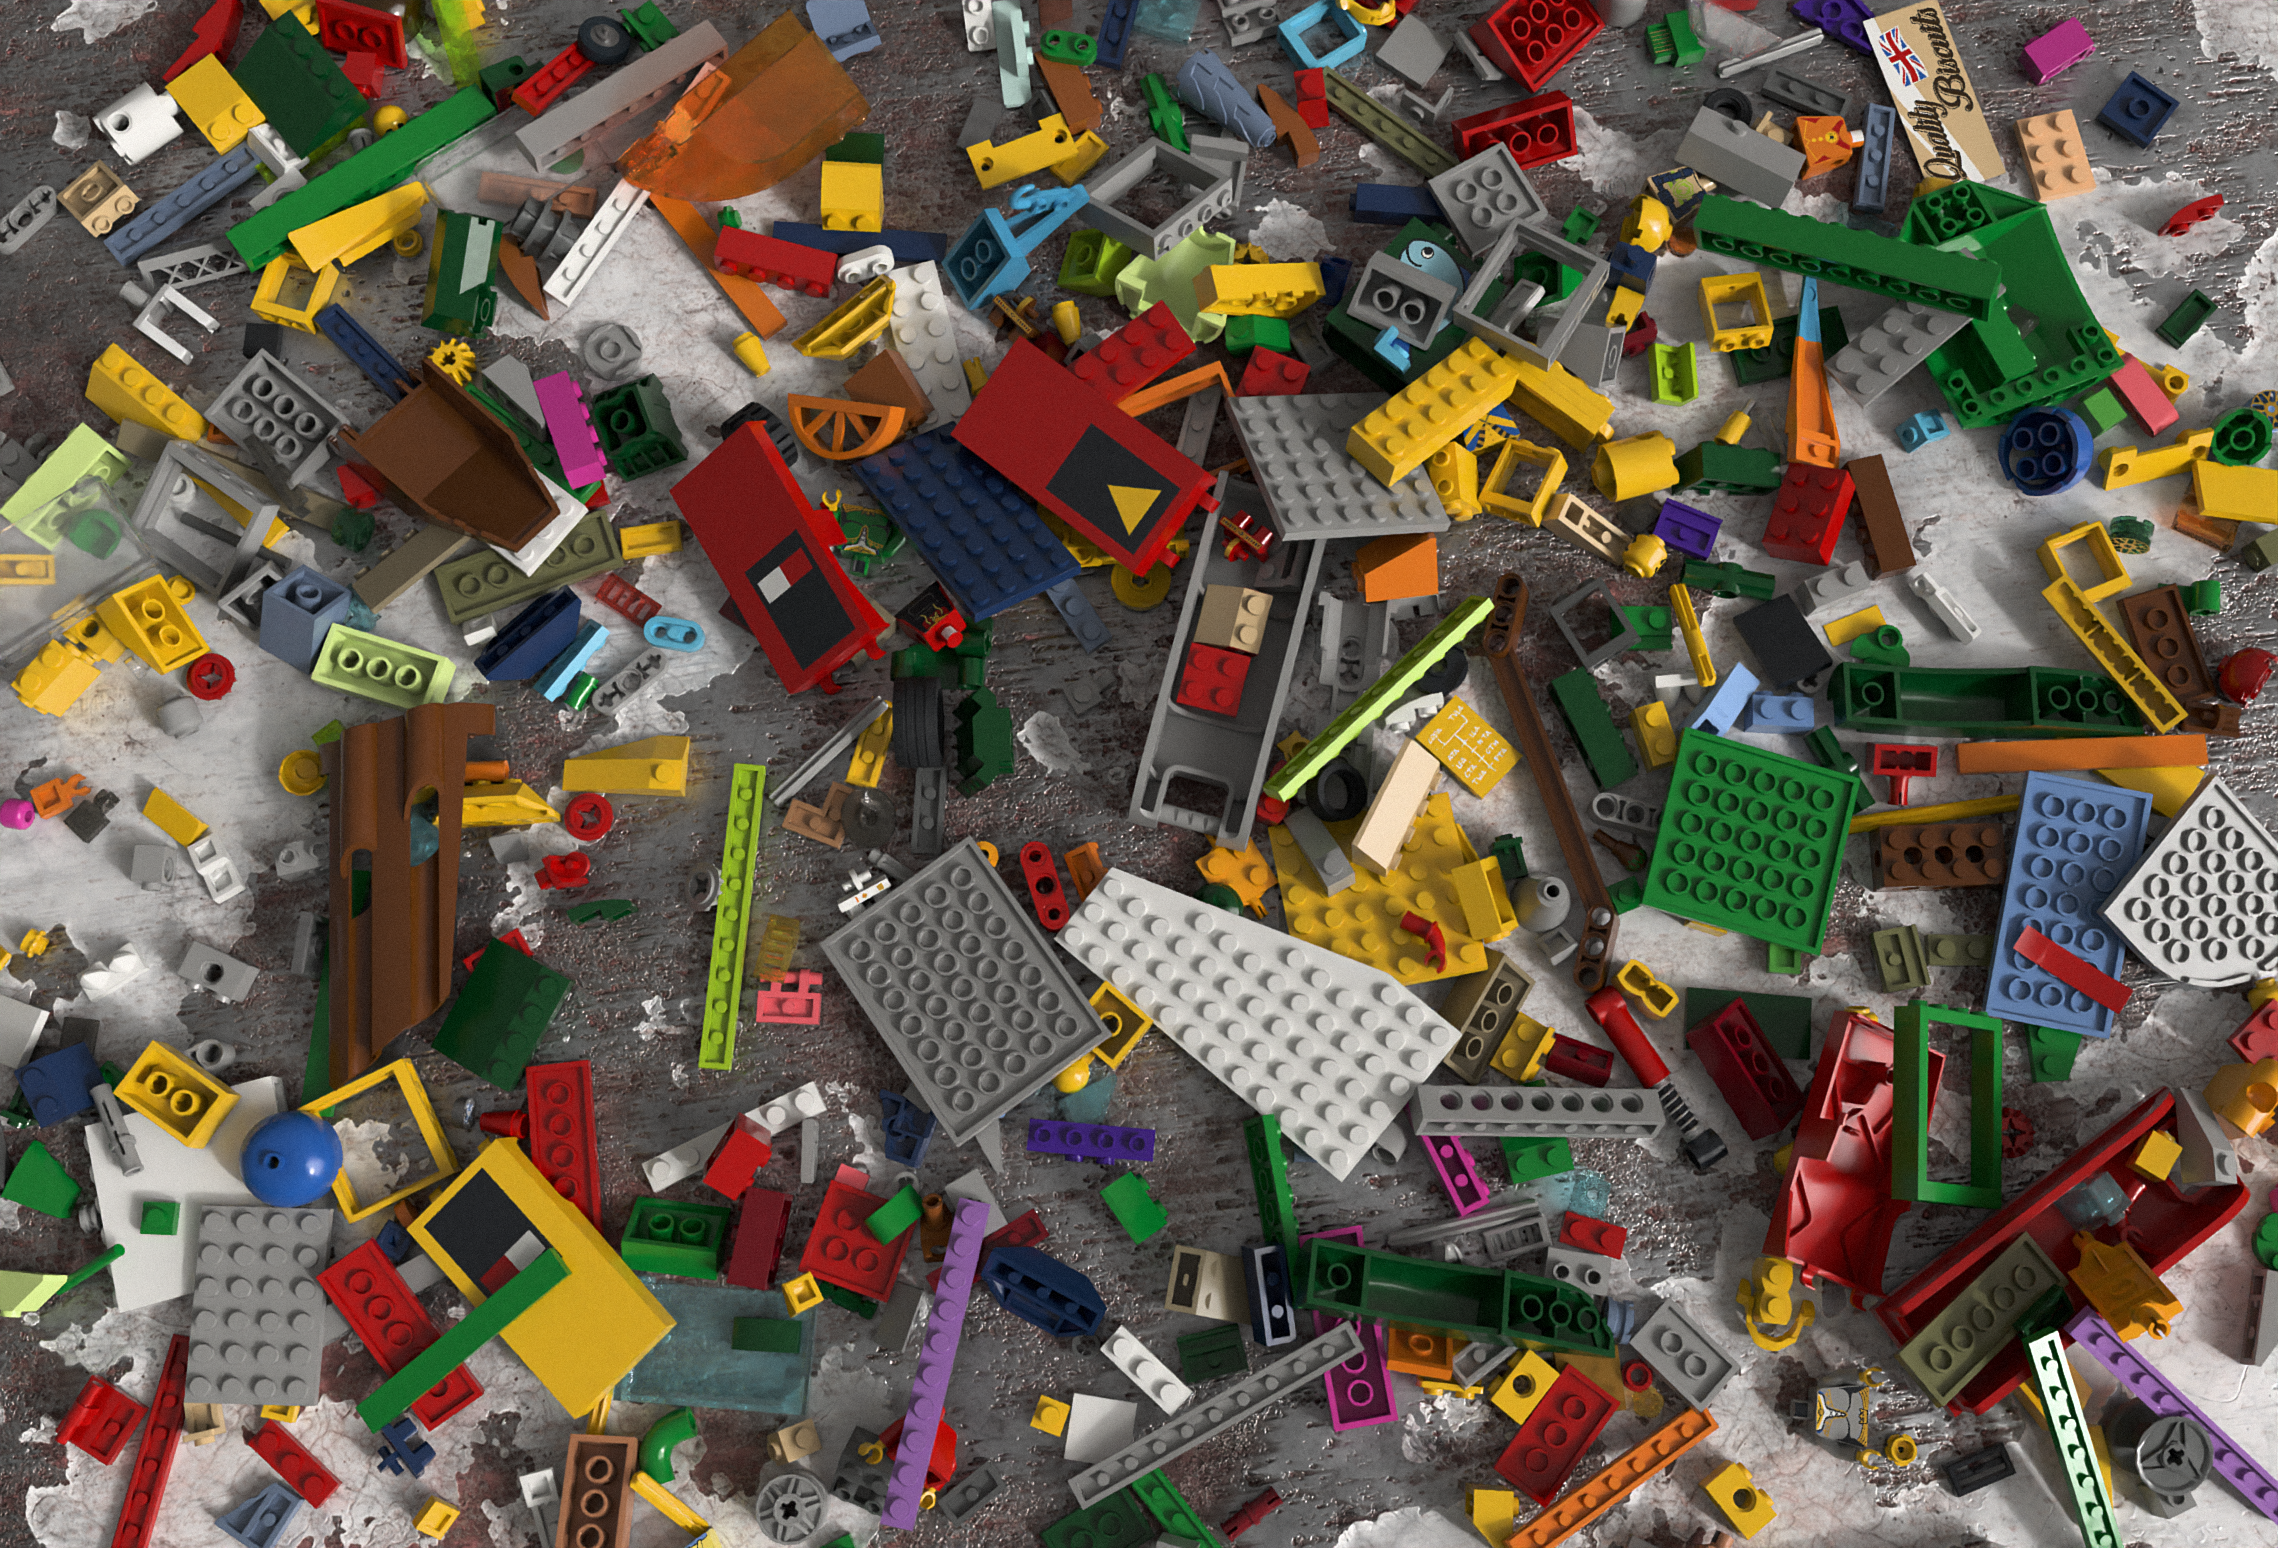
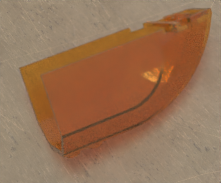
(749, 120)

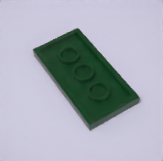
(1776, 360)
(1780, 1017)

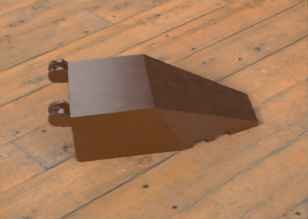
(450, 463)

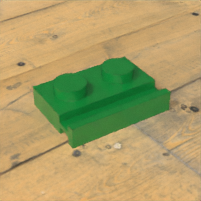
(1651, 624)

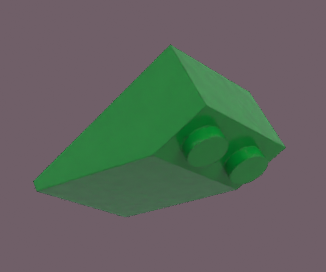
(1533, 1157)

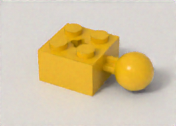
(1131, 1026)

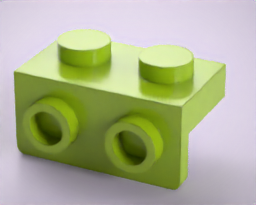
(1673, 374)

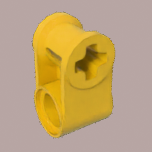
(1625, 307)

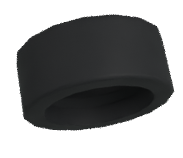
(1355, 788)

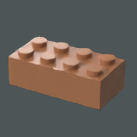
(597, 1492)

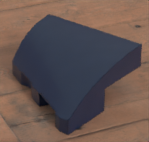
(906, 1129)

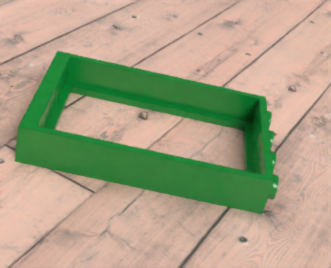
(1911, 1100)

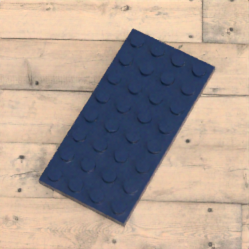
(965, 522)

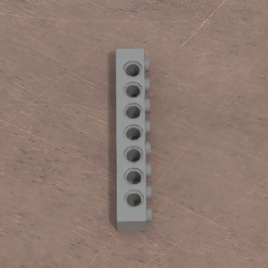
(1536, 1111)

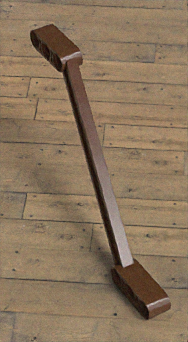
(1550, 781)

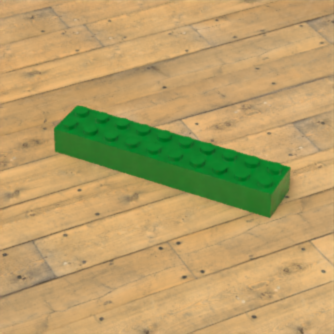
(1848, 256)

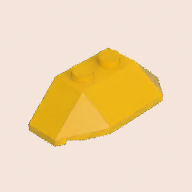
(851, 324)
(503, 805)

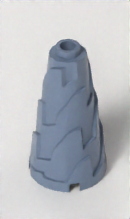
(1217, 94)

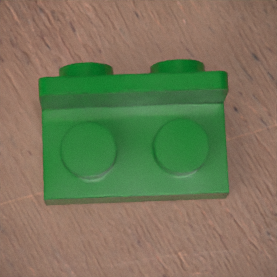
(648, 26)

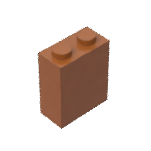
(890, 383)

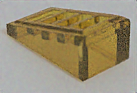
(783, 930)

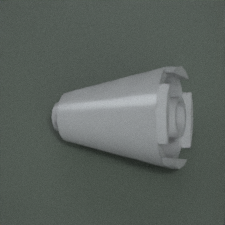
(1540, 902)

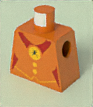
(1824, 143)

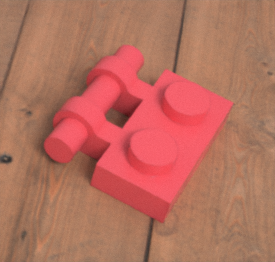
(791, 1007)

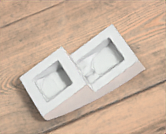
(216, 867)

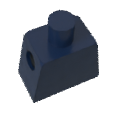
(1630, 268)

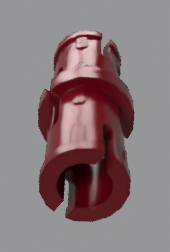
(1251, 1513)

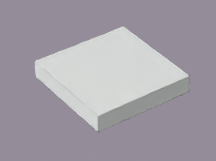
(19, 1030)
(1098, 1427)

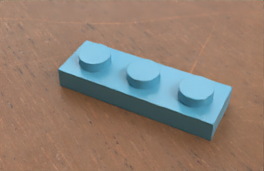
(571, 660)

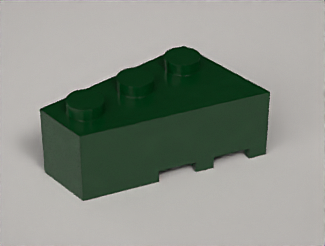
(1728, 469)

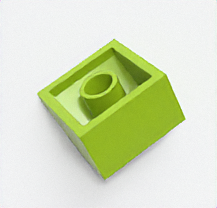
(1093, 263)

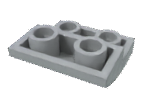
(1249, 19)

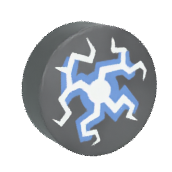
(463, 1113)

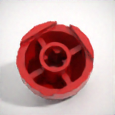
(2245, 674)

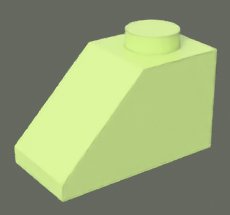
(26, 1290)

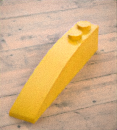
(2114, 655)

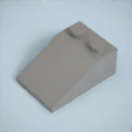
(246, 597)

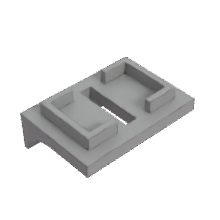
(1483, 66)

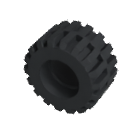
(774, 427)

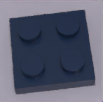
(2138, 110)

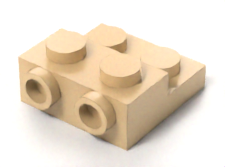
(98, 198)

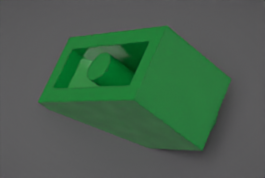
(1251, 330)

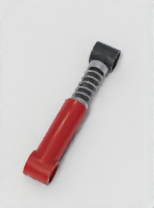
(1611, 1013)

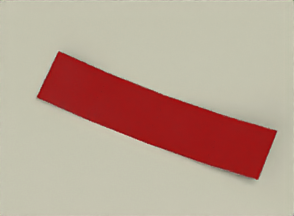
(2072, 970)

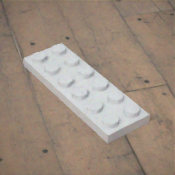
(928, 342)

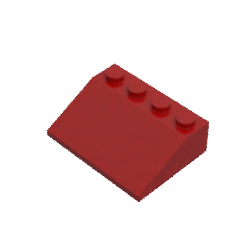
(1535, 36)

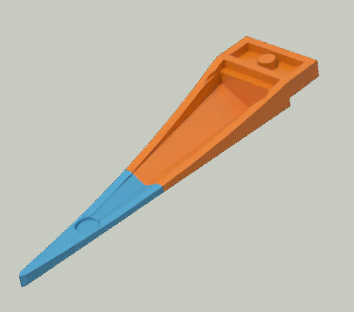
(1810, 414)

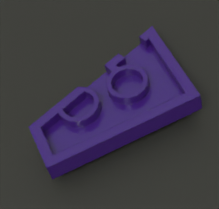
(1839, 19)

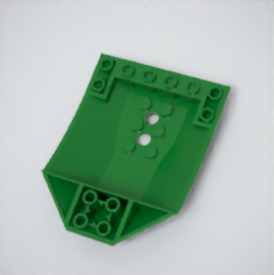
(2019, 236)

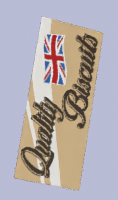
(1933, 94)

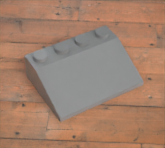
(282, 409)

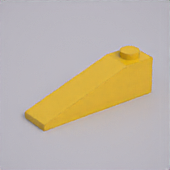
(638, 768)

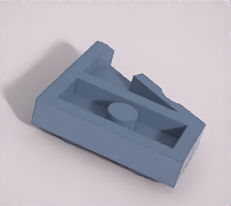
(263, 1518)

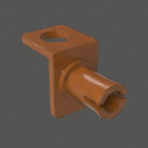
(934, 1227)

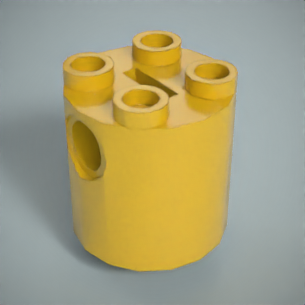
(1634, 466)

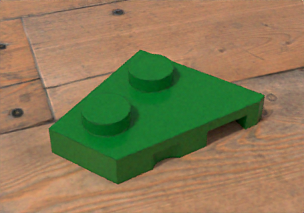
(2050, 1052)

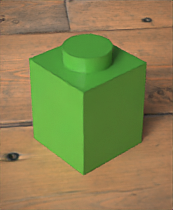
(2099, 411)

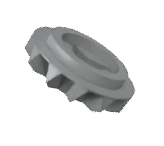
(695, 886)

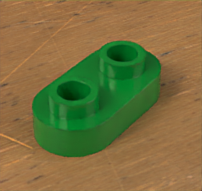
(1067, 49)

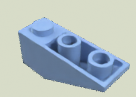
(1723, 702)

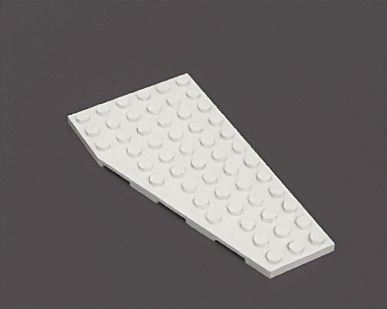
(1265, 1012)

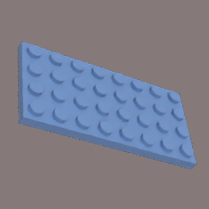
(2064, 862)

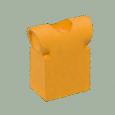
(2243, 1096)

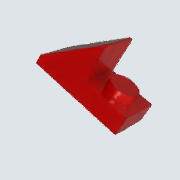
(1312, 97)

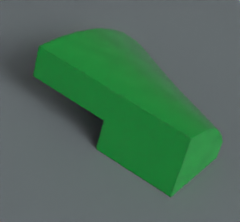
(42, 1183)

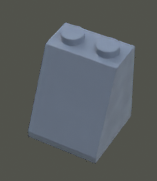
(299, 616)

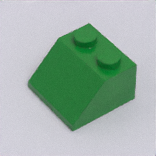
(1134, 1207)

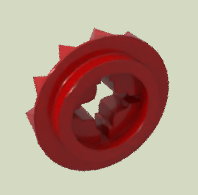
(203, 667)
(587, 803)
(2020, 1143)

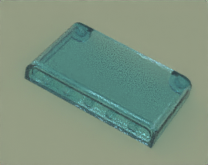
(696, 1359)

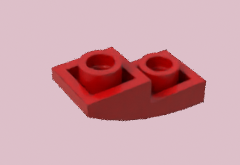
(2195, 212)

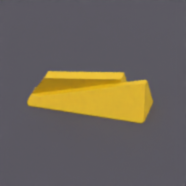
(359, 228)

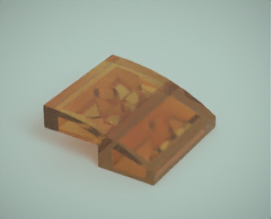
(2210, 530)

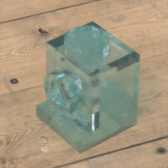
(1580, 1201)

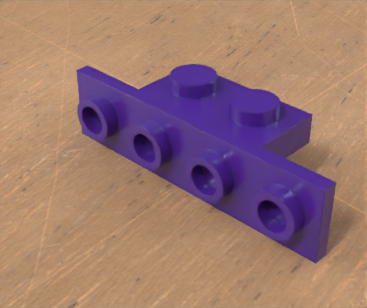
(1091, 1140)

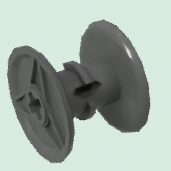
(2167, 1453)

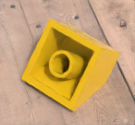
(852, 196)

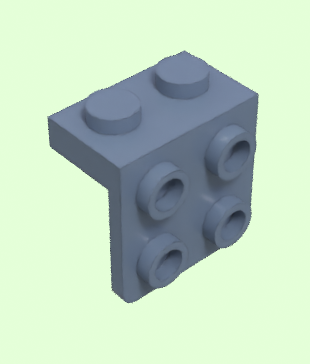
(843, 26)

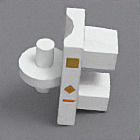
(852, 902)

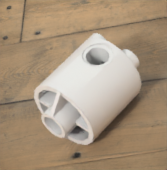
(140, 122)

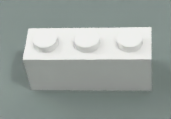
(1146, 1370)

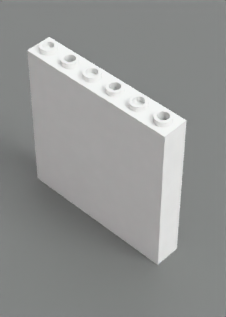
(164, 1266)

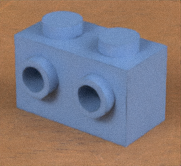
(1779, 714)

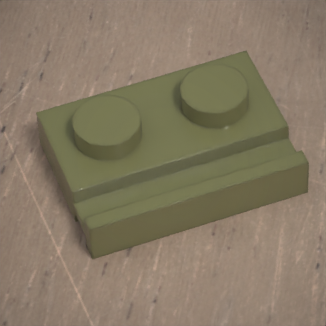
(1899, 958)

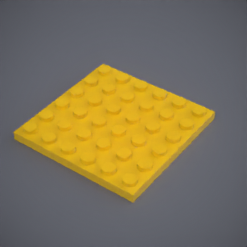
(1367, 916)

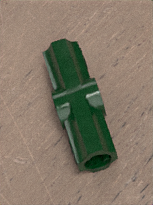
(1727, 580)
(1831, 756)

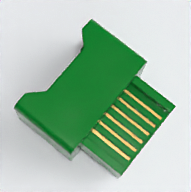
(1673, 41)

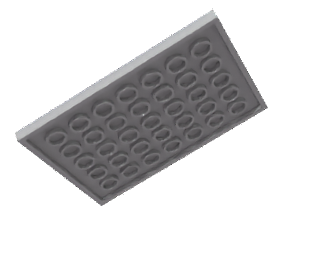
(965, 990)

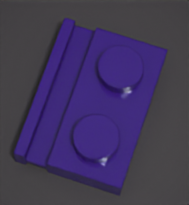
(1687, 529)

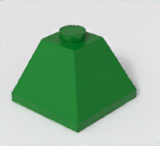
(1554, 276)

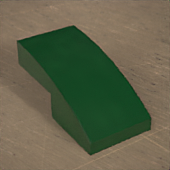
(610, 909)
(766, 1335)

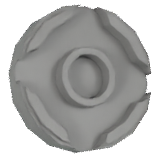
(613, 352)

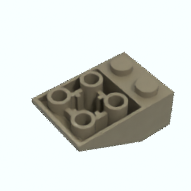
(1208, 1285)

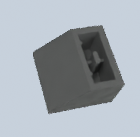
(859, 1481)

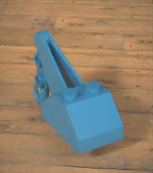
(989, 256)

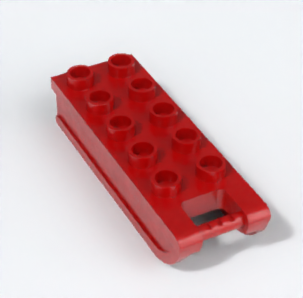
(2169, 1220)

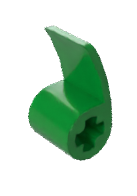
(2201, 597)
(895, 1215)

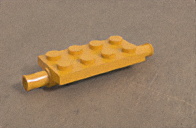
(2123, 1289)

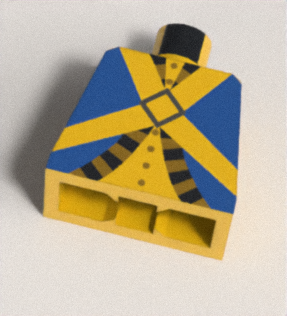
(1489, 432)

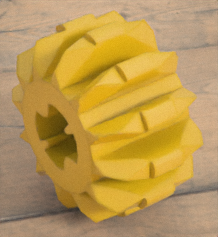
(459, 356)

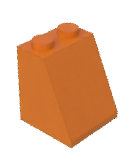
(1397, 567)

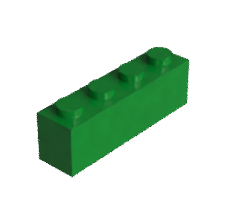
(1999, 347)

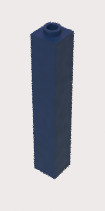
(1394, 205)

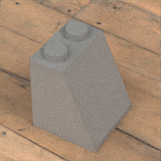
(1591, 350)

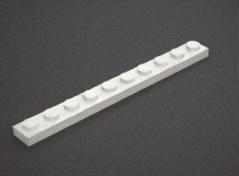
(601, 233)

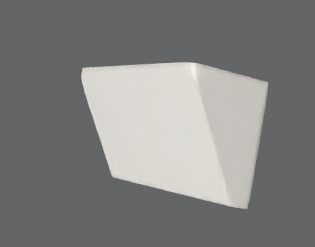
(274, 149)

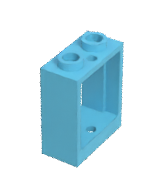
(1299, 53)

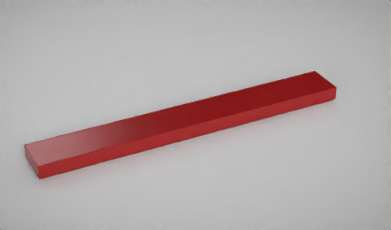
(155, 1451)

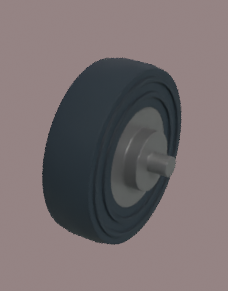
(603, 40)

